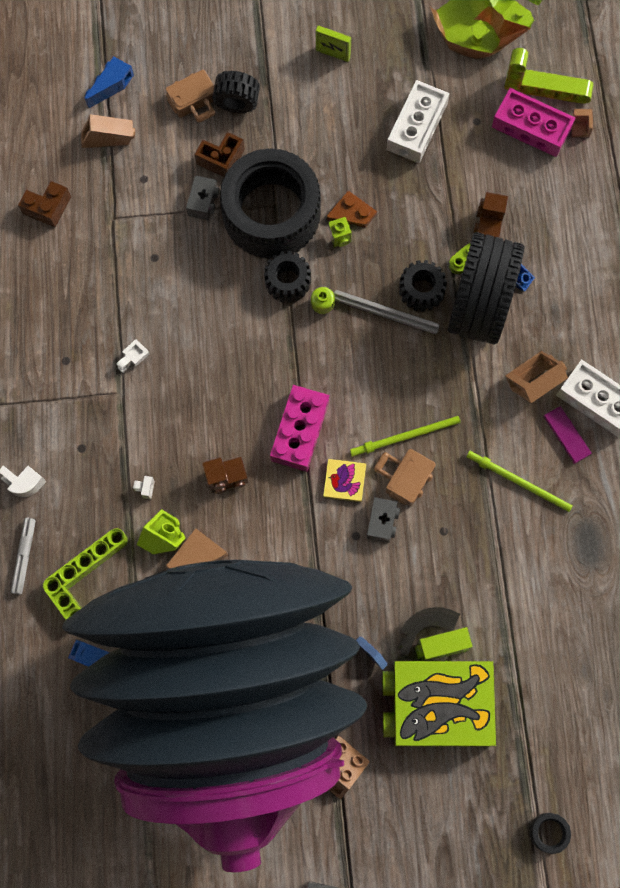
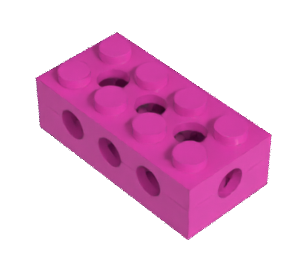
(533, 122)
(293, 417)

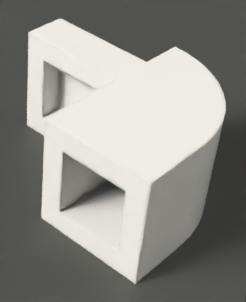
(25, 484)

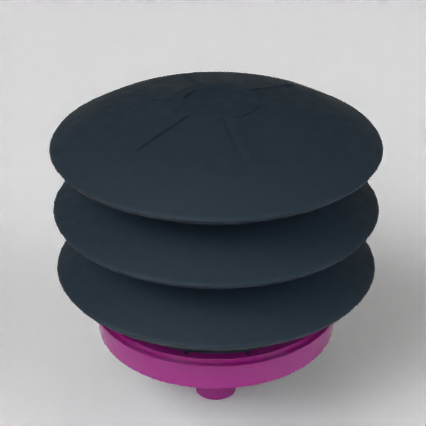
(219, 698)

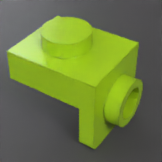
(340, 232)

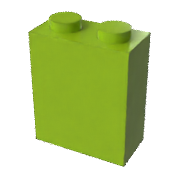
(443, 645)

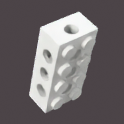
(417, 121)
(587, 400)

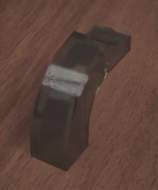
(427, 618)

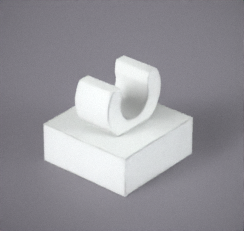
(145, 487)

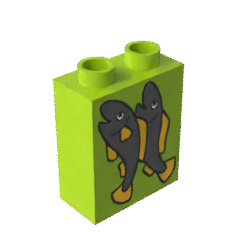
(440, 703)

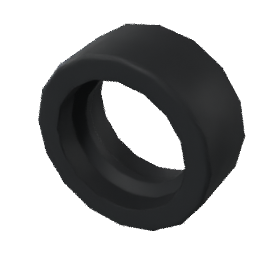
(566, 836)

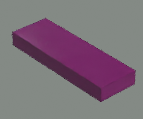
(567, 434)

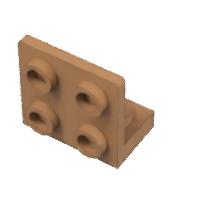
(354, 766)

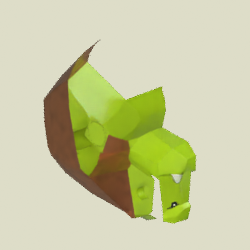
(482, 26)

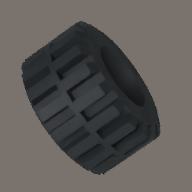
(236, 91)
(283, 263)
(426, 272)

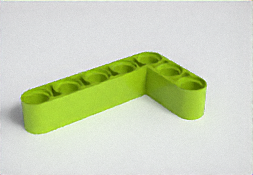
(543, 83)
(80, 572)

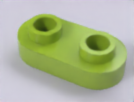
(459, 256)

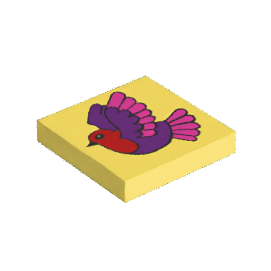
(344, 480)

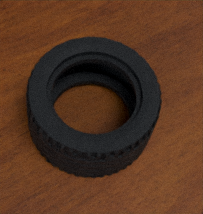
(264, 168)
(486, 288)

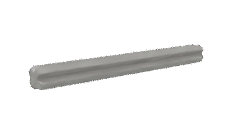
(386, 312)

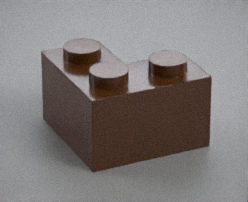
(219, 158)
(46, 207)
(491, 214)
(225, 474)

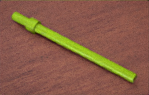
(370, 446)
(485, 462)

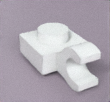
(133, 354)

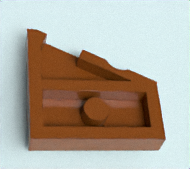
(354, 210)

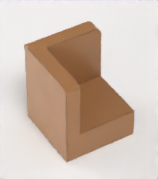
(583, 123)

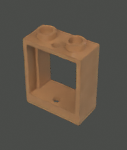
(519, 377)

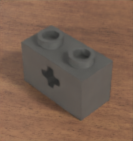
(202, 198)
(380, 509)

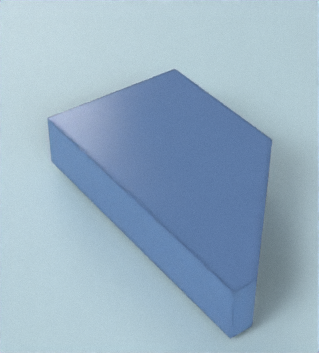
(372, 653)

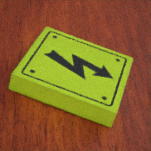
(333, 43)

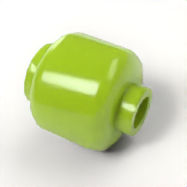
(322, 300)

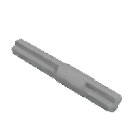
(23, 556)

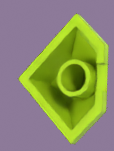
(161, 534)

